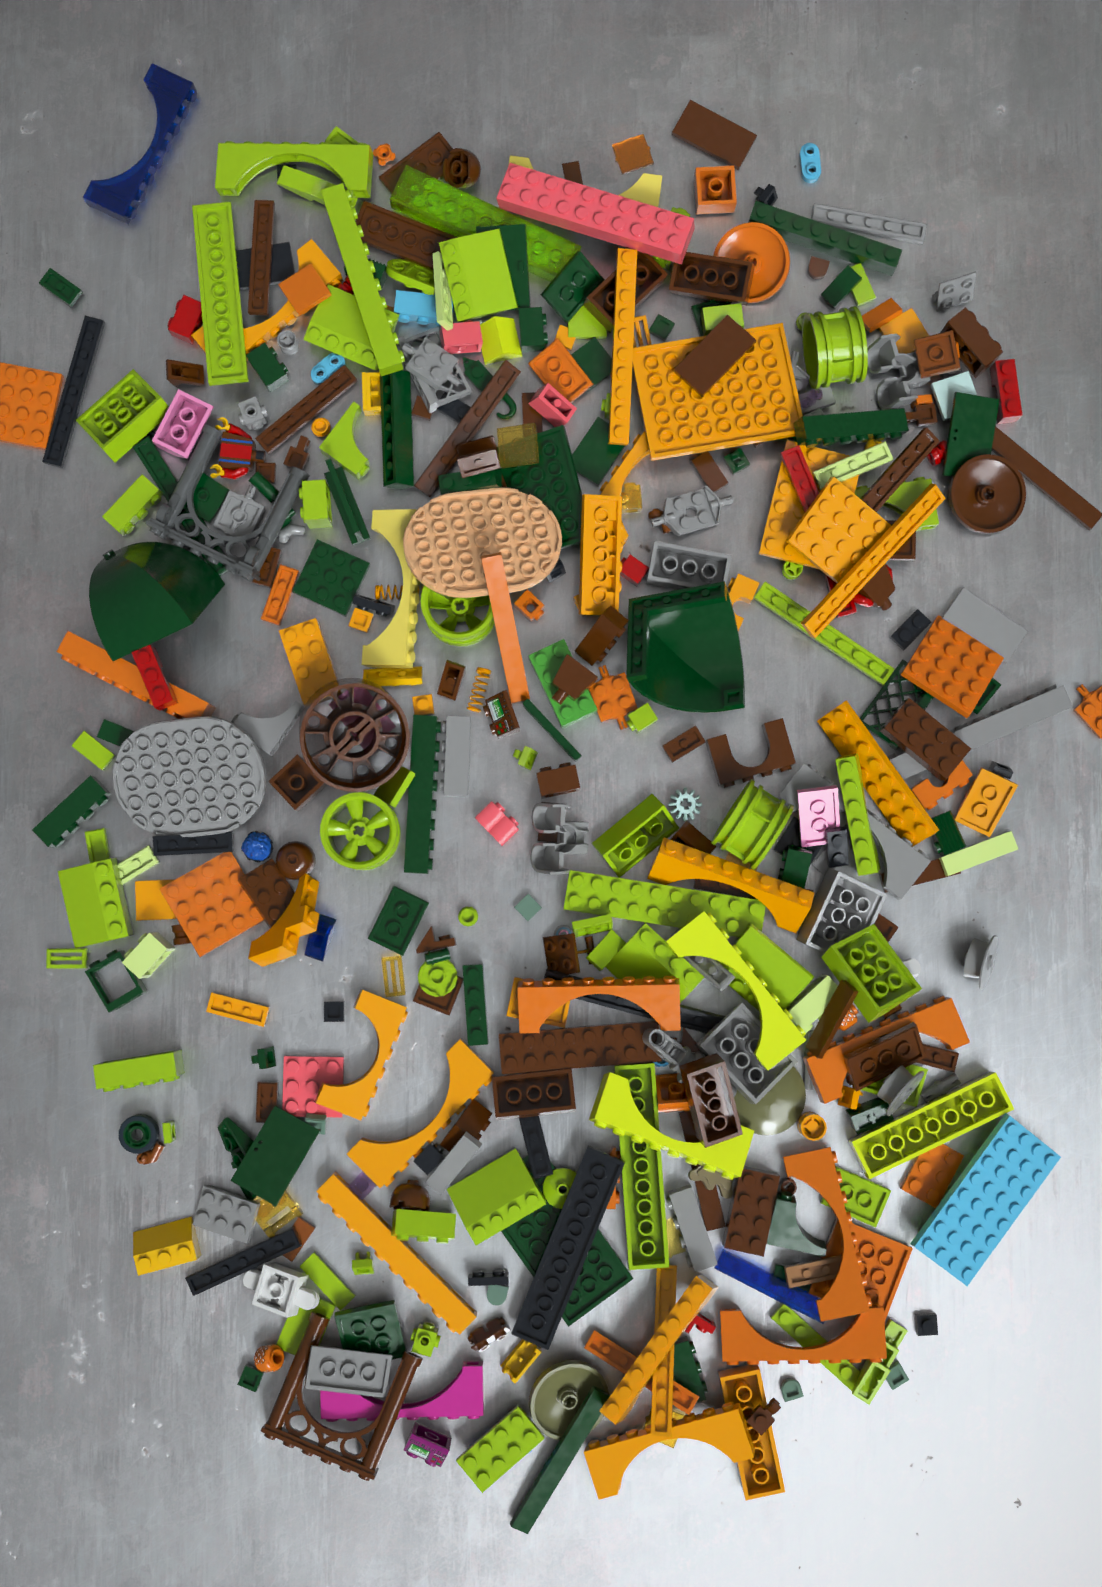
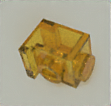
(631, 498)

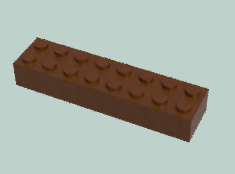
(576, 1047)

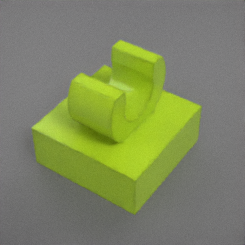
(525, 757)
(363, 1266)

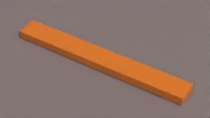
(505, 627)

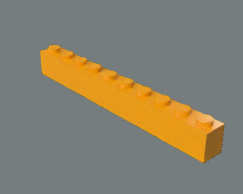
(397, 1253)

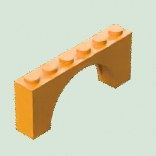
(354, 1096)

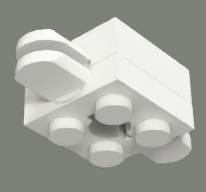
(280, 1289)

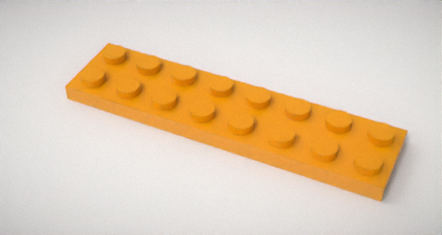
(878, 774)

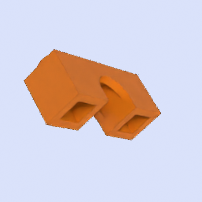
(929, 794)

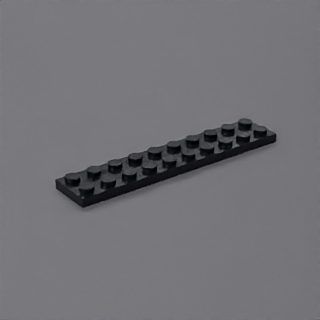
(568, 1247)

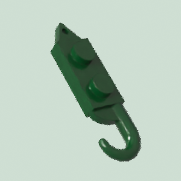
(479, 377)

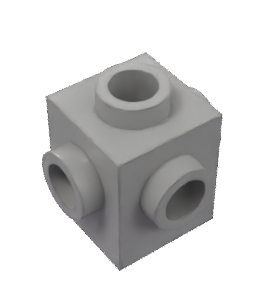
(252, 414)

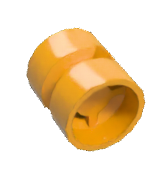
(811, 1126)

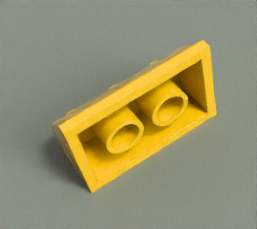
(165, 1246)

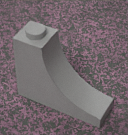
(269, 732)

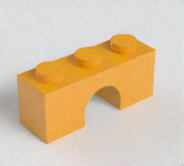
(742, 590)

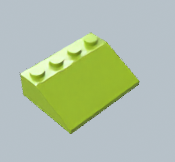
(478, 275)
(341, 330)
(124, 415)
(95, 902)
(650, 956)
(771, 963)
(872, 970)
(496, 1196)

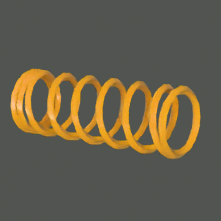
(379, 588)
(481, 671)

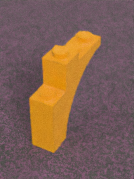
(296, 921)

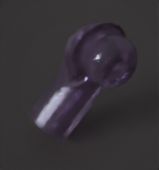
(811, 398)

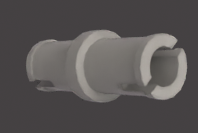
(940, 1087)

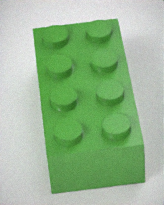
(546, 665)

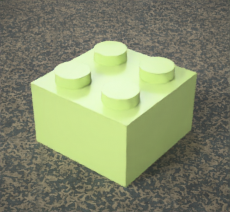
(148, 954)

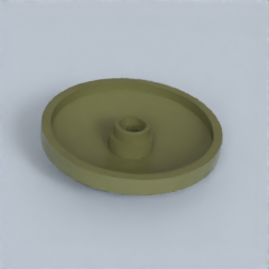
(777, 1109)
(560, 1393)

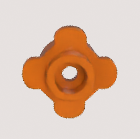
(384, 148)

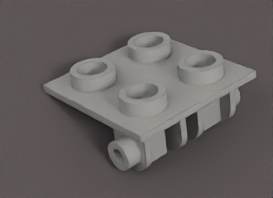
(955, 291)

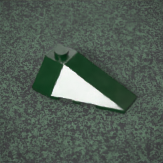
(238, 1144)

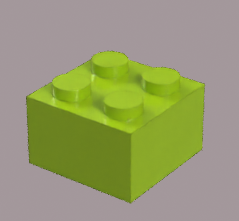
(316, 504)

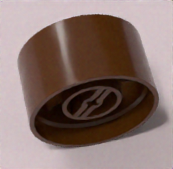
(368, 718)

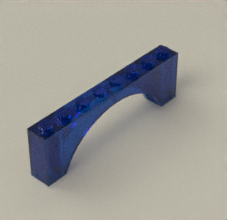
(123, 193)

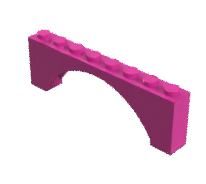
(459, 1398)

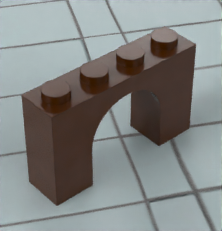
(728, 770)

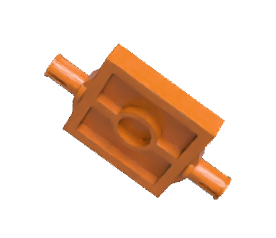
(613, 697)
(1091, 709)

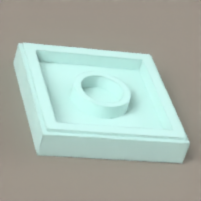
(945, 389)

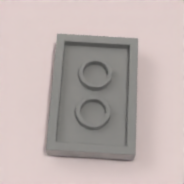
(226, 1214)

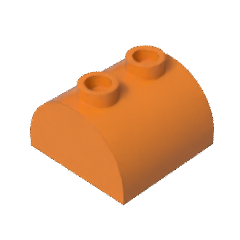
(670, 1094)

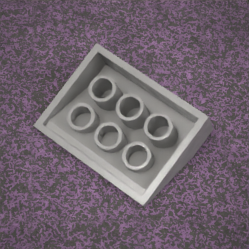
(839, 910)
(735, 1043)

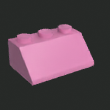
(182, 424)

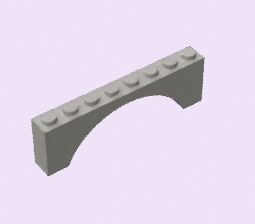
(900, 860)

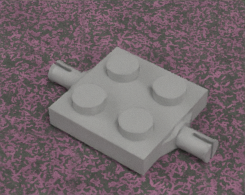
(431, 364)
(239, 514)

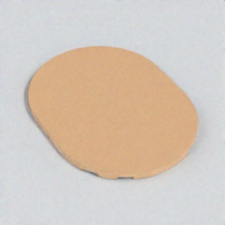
(457, 528)

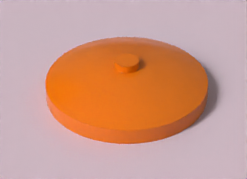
(766, 250)

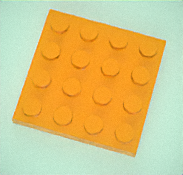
(837, 530)

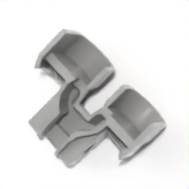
(894, 391)
(548, 856)

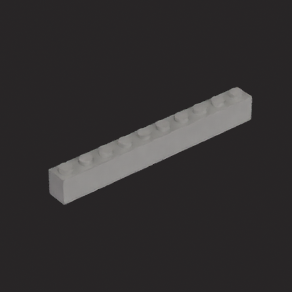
(998, 725)

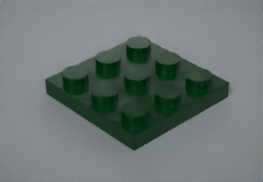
(331, 577)
(372, 1329)

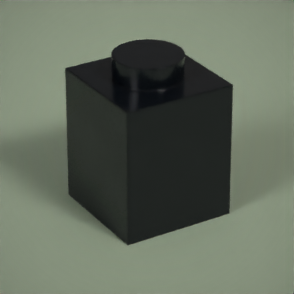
(430, 1157)

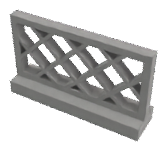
(426, 391)

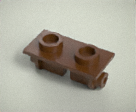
(482, 1339)

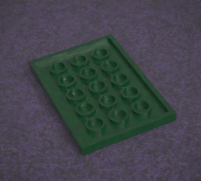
(553, 482)

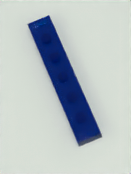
(768, 1284)

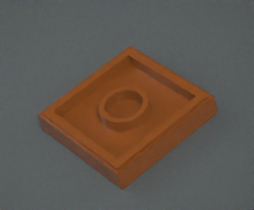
(937, 354)

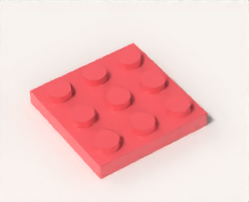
(303, 1080)

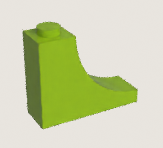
(341, 444)

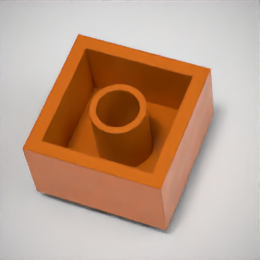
(715, 190)

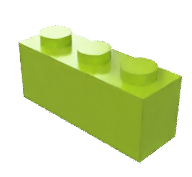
(133, 505)
(423, 1225)

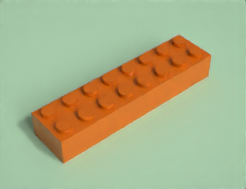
(126, 676)

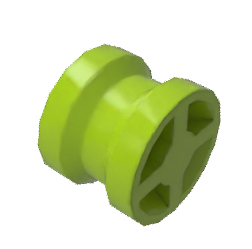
(795, 568)

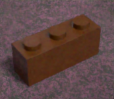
(602, 636)

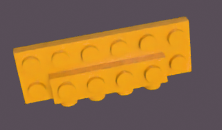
(600, 553)

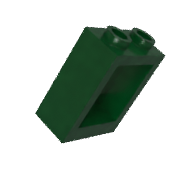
(111, 1005)

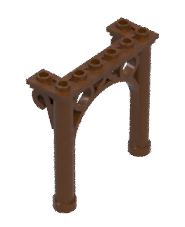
(383, 1424)

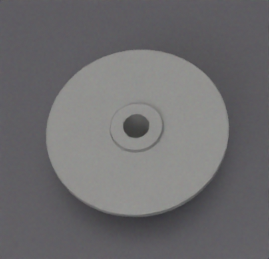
(980, 960)
(898, 1088)

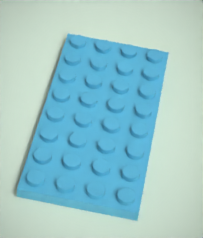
(986, 1200)

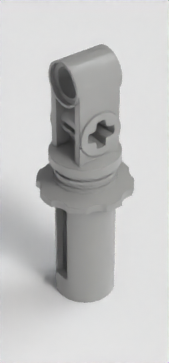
(672, 1051)

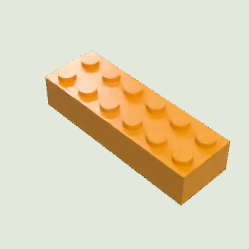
(761, 1474)

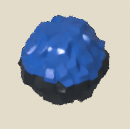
(257, 846)

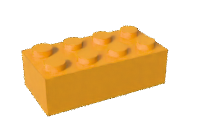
(309, 658)

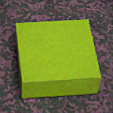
(169, 1131)

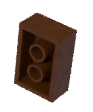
(976, 346)

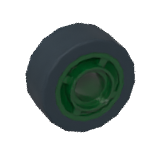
(146, 1125)

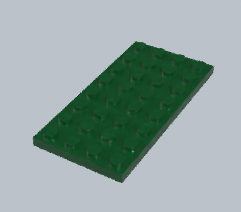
(601, 1272)

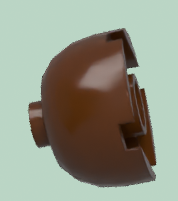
(461, 168)
(295, 860)
(410, 1197)

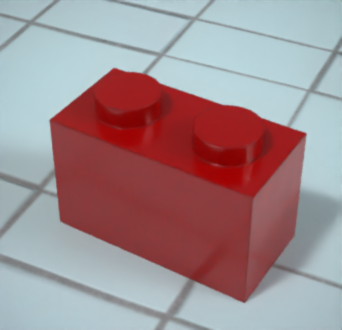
(186, 319)

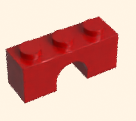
(1004, 378)
(153, 677)

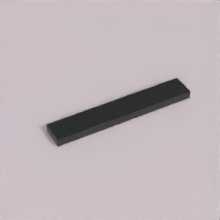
(243, 1261)

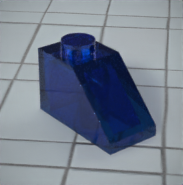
(319, 940)

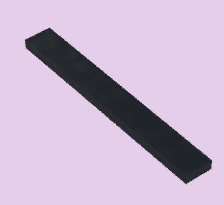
(73, 391)

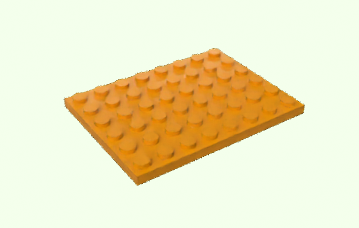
(745, 407)

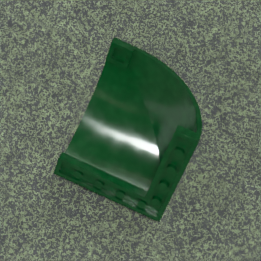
(148, 594)
(686, 649)

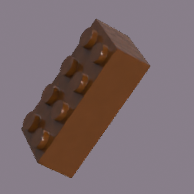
(648, 278)
(712, 278)
(925, 739)
(533, 1094)
(711, 1100)
(751, 1211)

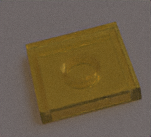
(517, 445)

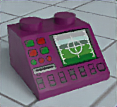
(427, 1445)

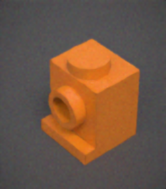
(527, 599)

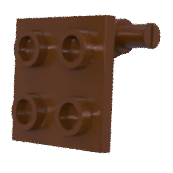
(562, 952)

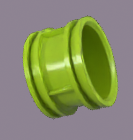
(834, 347)
(445, 631)
(354, 803)
(752, 824)

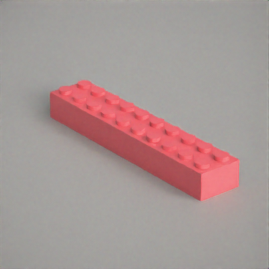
(596, 213)

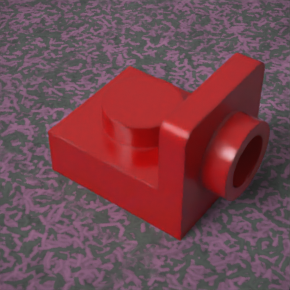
(702, 1324)

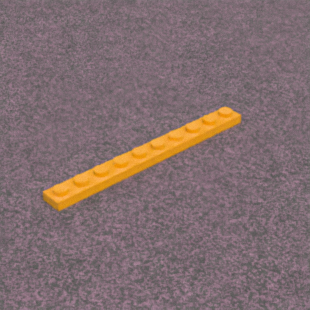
(622, 346)
(873, 560)

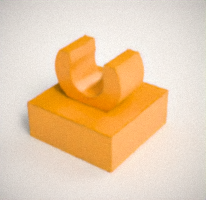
(850, 1098)

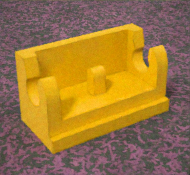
(371, 393)
(520, 1359)

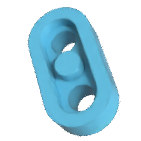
(810, 161)
(327, 367)

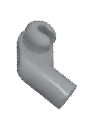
(290, 529)

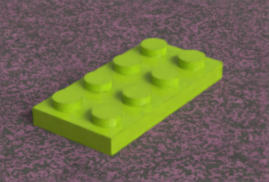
(500, 1448)

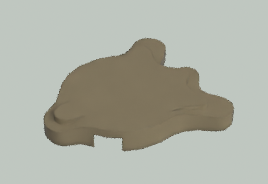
(711, 1179)

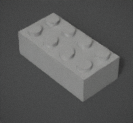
(686, 567)

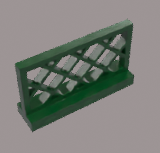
(346, 504)
(923, 701)

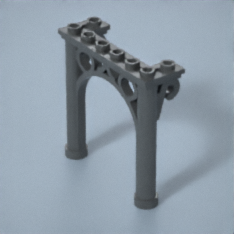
(169, 515)

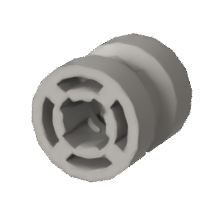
(285, 339)

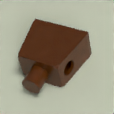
(572, 680)

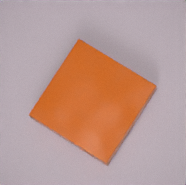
(304, 289)

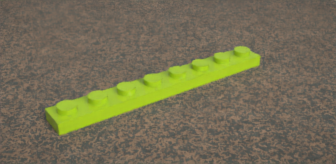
(829, 637)

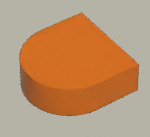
(921, 400)

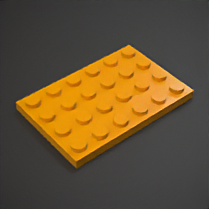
(786, 509)

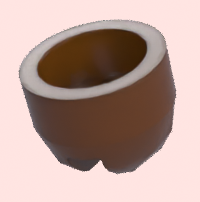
(792, 1187)

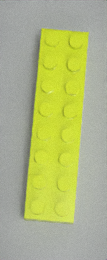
(931, 1125)

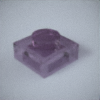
(362, 1185)

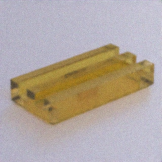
(401, 975)

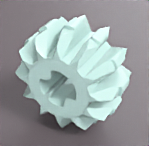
(689, 799)

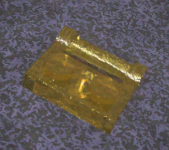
(267, 1211)

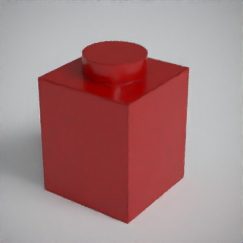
(633, 570)

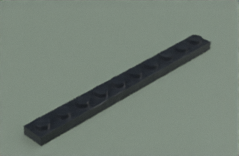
(689, 1017)

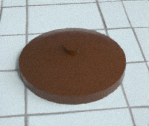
(987, 494)

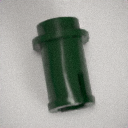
(436, 956)

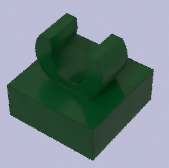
(736, 461)
(265, 1058)

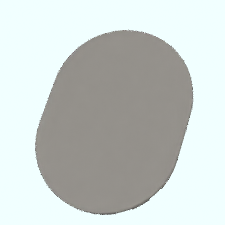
(189, 776)

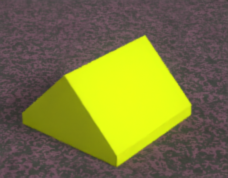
(499, 340)

